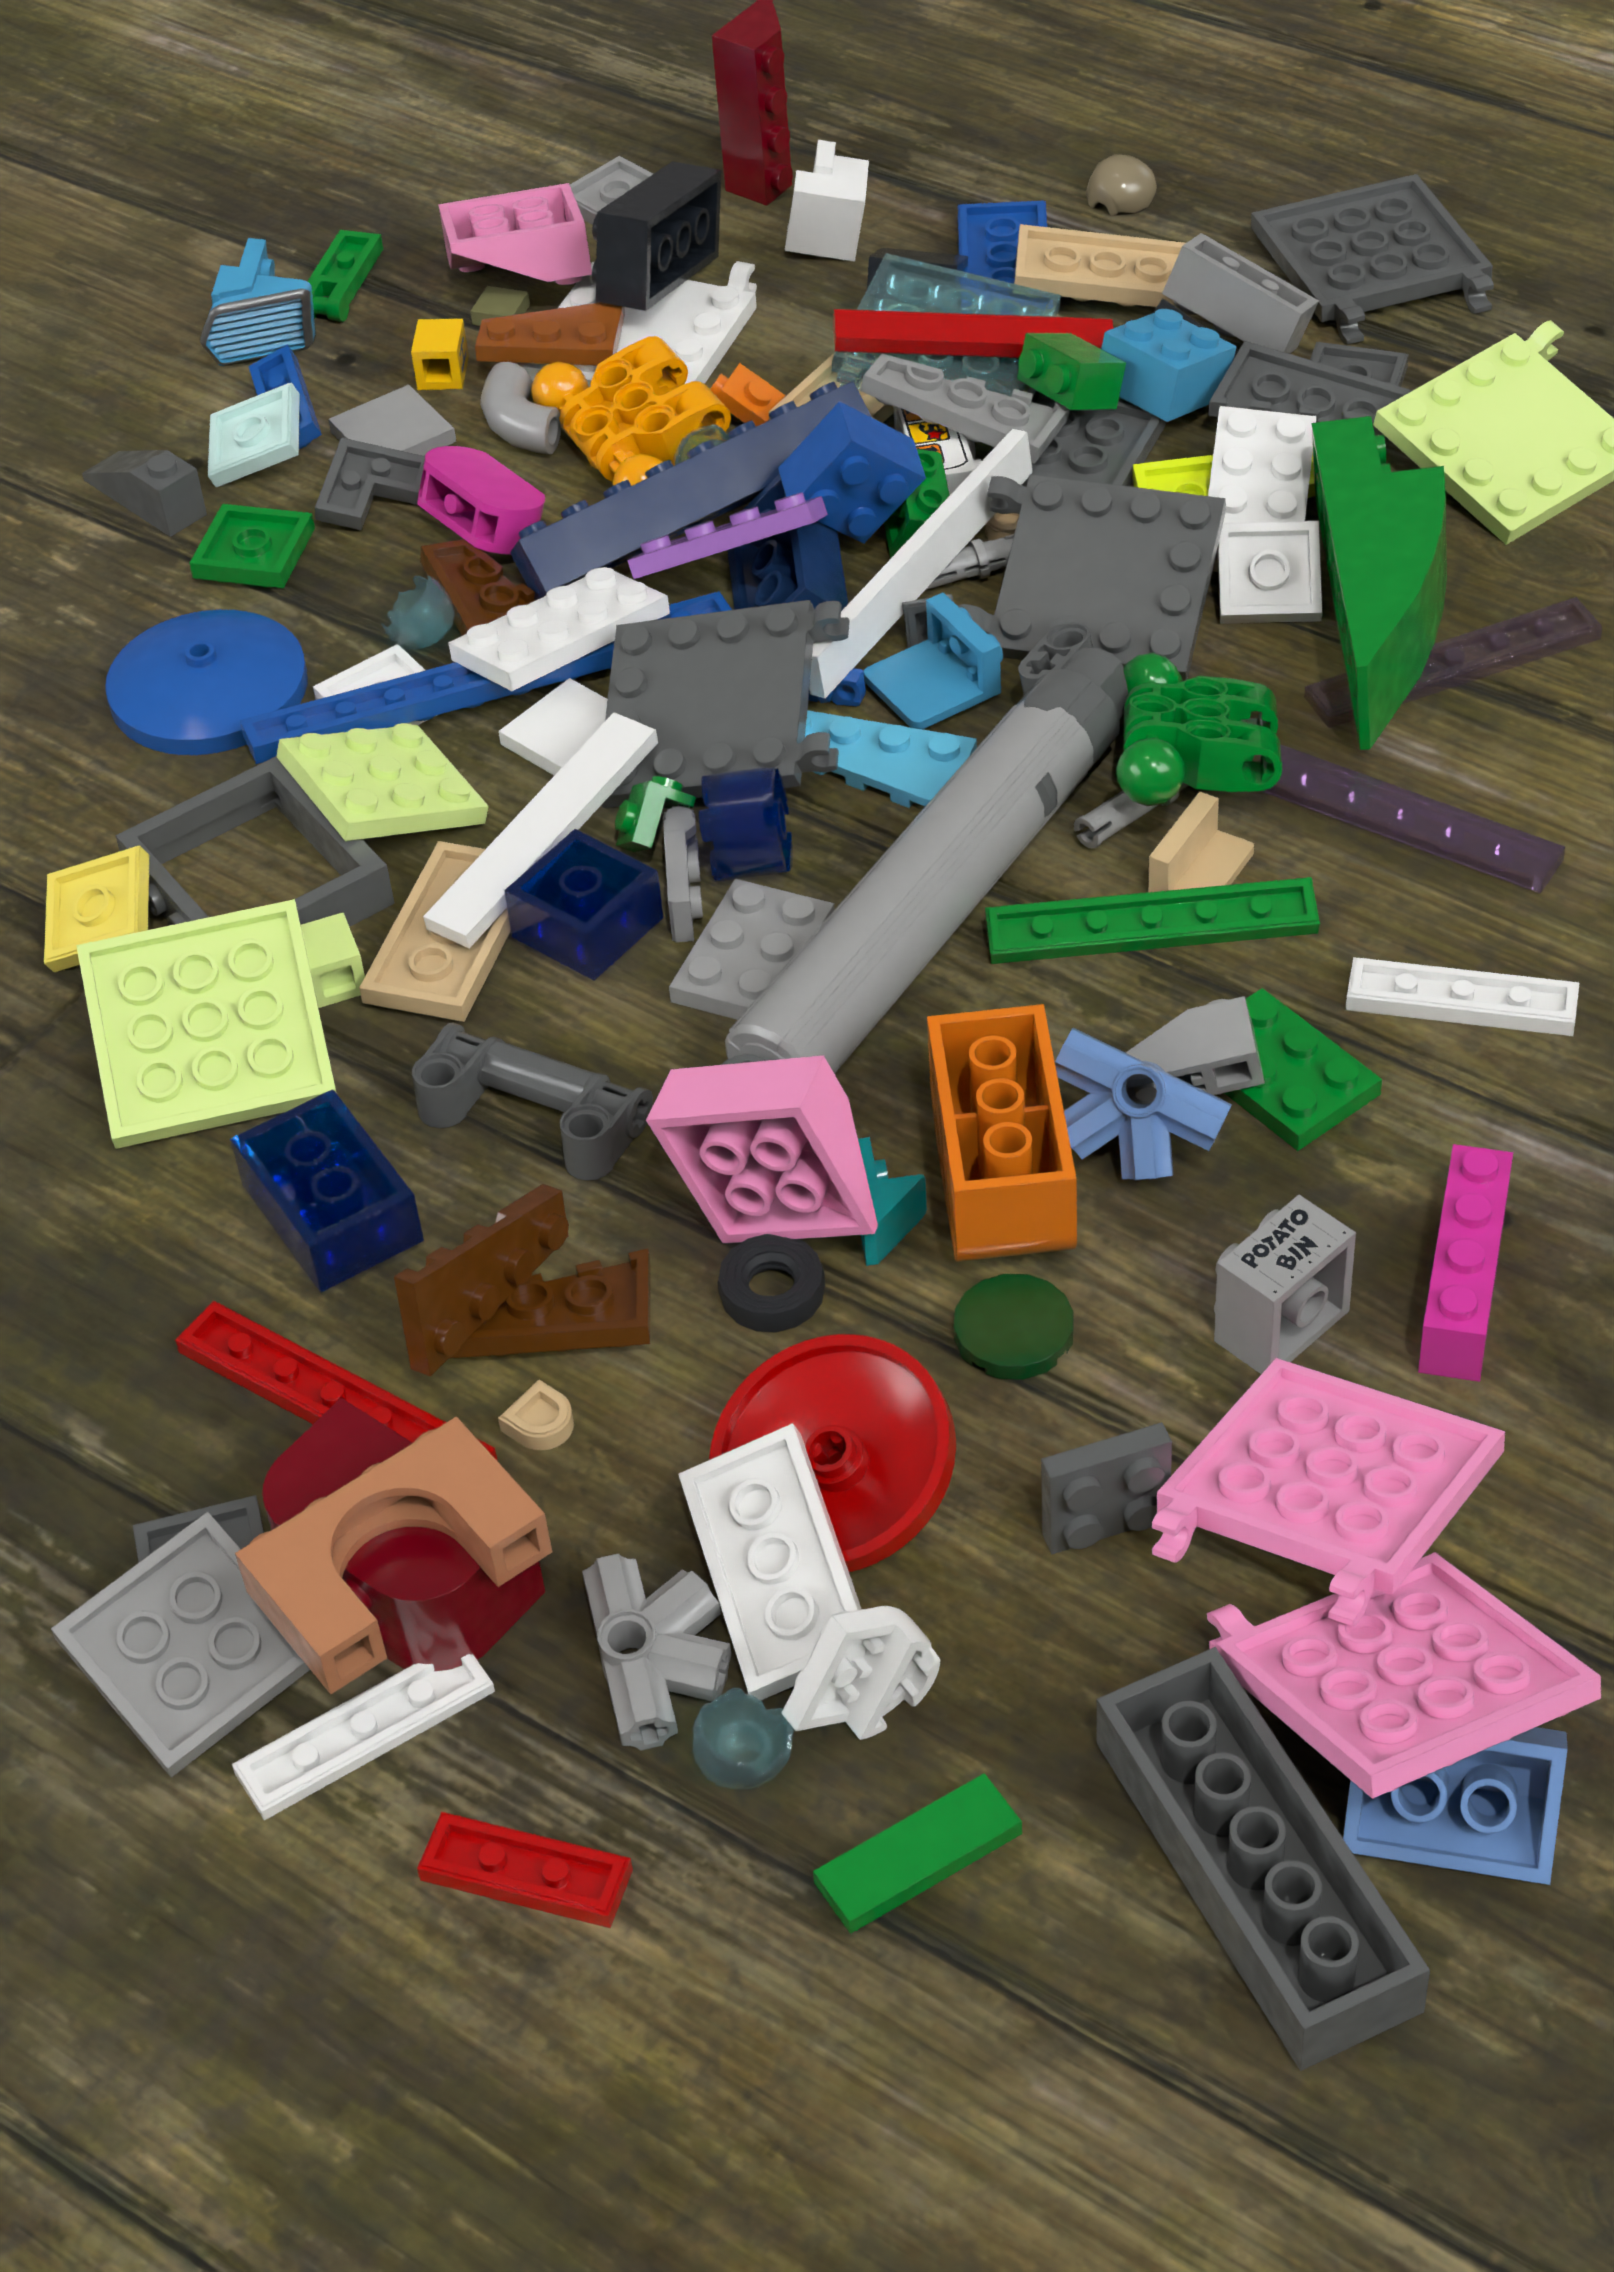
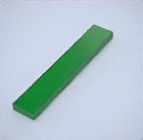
(1151, 920)

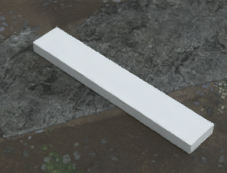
(549, 817)

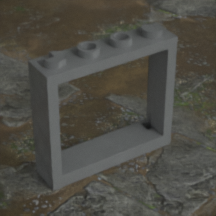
(357, 893)

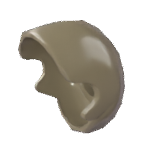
(1121, 185)

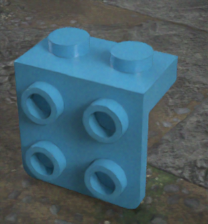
(942, 674)

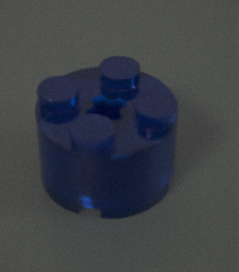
(746, 823)

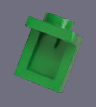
(641, 813)

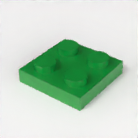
(252, 545)

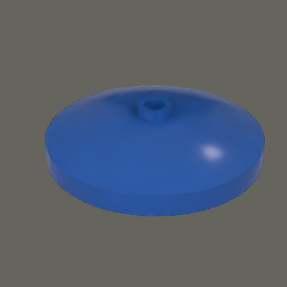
(201, 674)

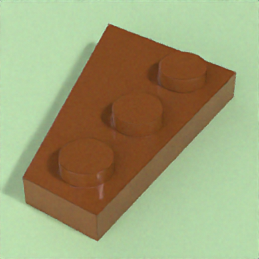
(566, 335)

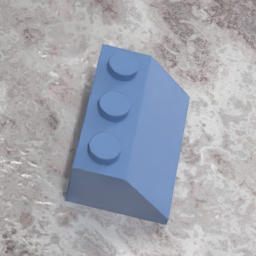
(1475, 1816)

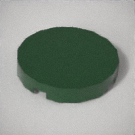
(1013, 1326)

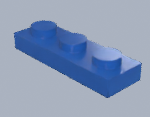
(283, 368)

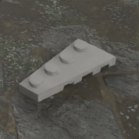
(963, 403)

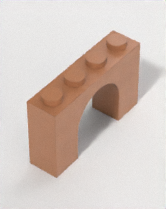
(434, 1483)

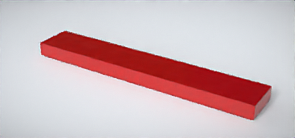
(952, 332)
(292, 1374)

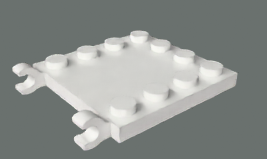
(693, 319)

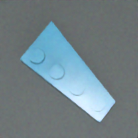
(891, 757)

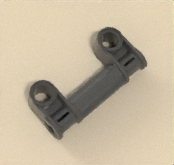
(597, 1115)

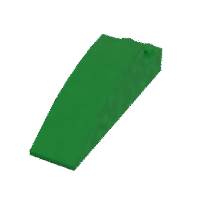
(1383, 565)

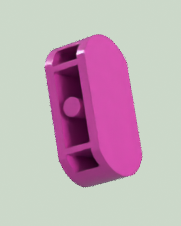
(478, 497)

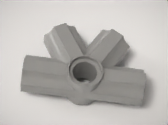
(668, 1649)

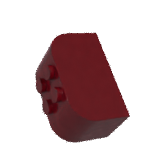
(413, 1580)

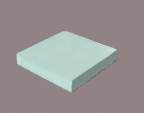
(254, 434)

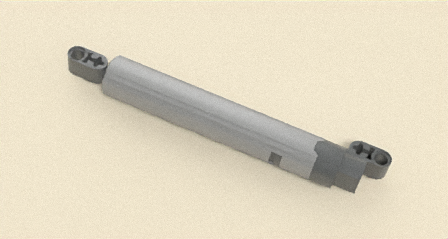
(943, 859)

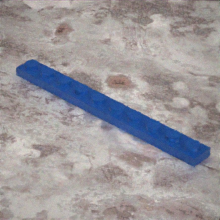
(422, 694)

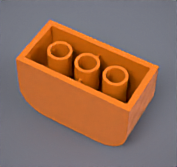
(1001, 1134)

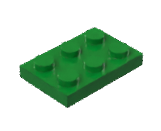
(1306, 1076)

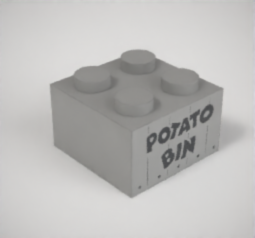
(1283, 1284)

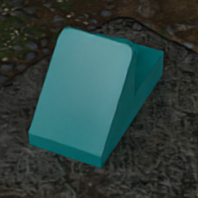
(896, 1202)

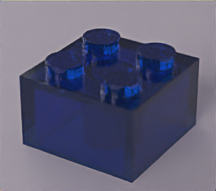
(584, 904)

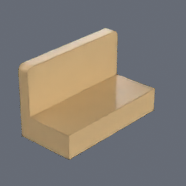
(1197, 852)

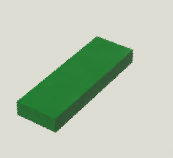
(917, 1853)

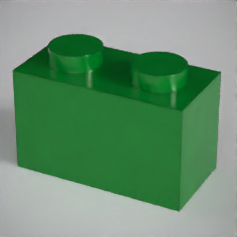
(1071, 371)

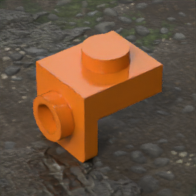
(747, 395)

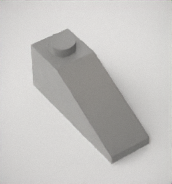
(1203, 1046)

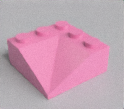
(520, 231)
(766, 1148)

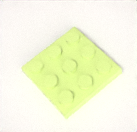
(381, 781)

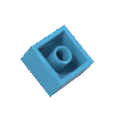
(1169, 363)

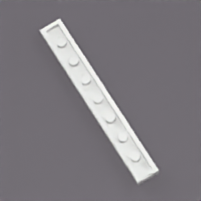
(918, 563)

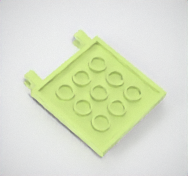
(1509, 434)

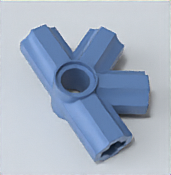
(1141, 1128)

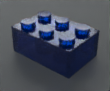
(327, 1190)

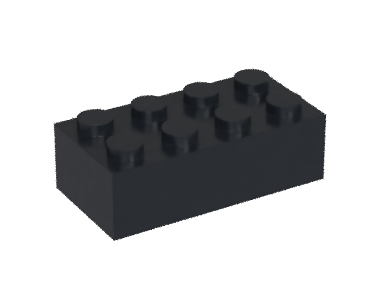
(657, 235)

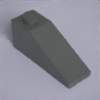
(152, 486)

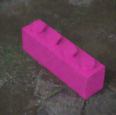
(1465, 1263)

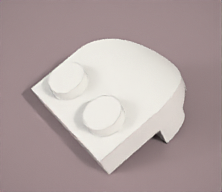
(862, 1671)

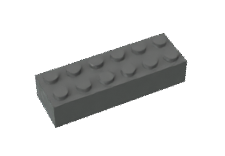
(1261, 1859)

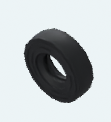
(777, 1311)

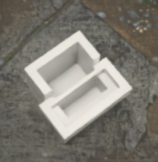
(828, 206)

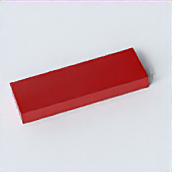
(525, 1869)

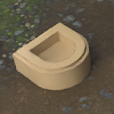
(538, 1418)

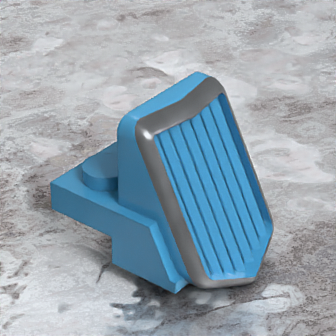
(256, 310)

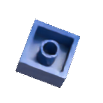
(856, 468)

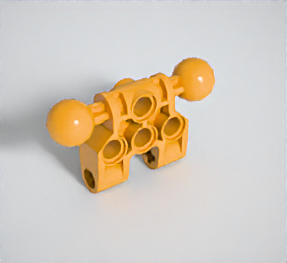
(631, 410)

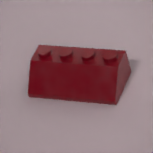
(753, 104)

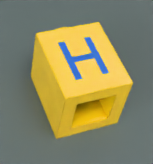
(440, 354)

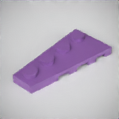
(744, 528)

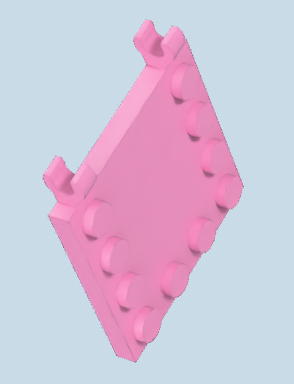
(1328, 1480)
(1412, 1683)

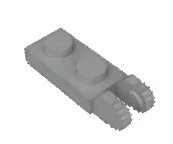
(681, 870)

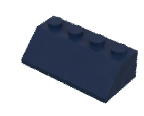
(787, 565)

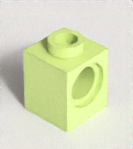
(333, 959)

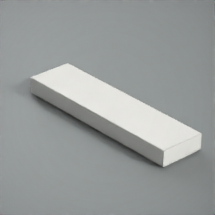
(1463, 996)
(358, 1732)

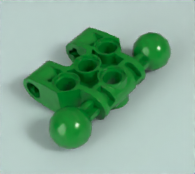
(1194, 733)

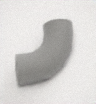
(513, 416)

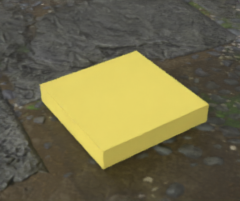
(95, 904)

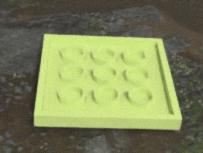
(204, 1023)

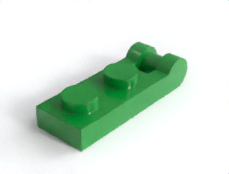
(343, 272)

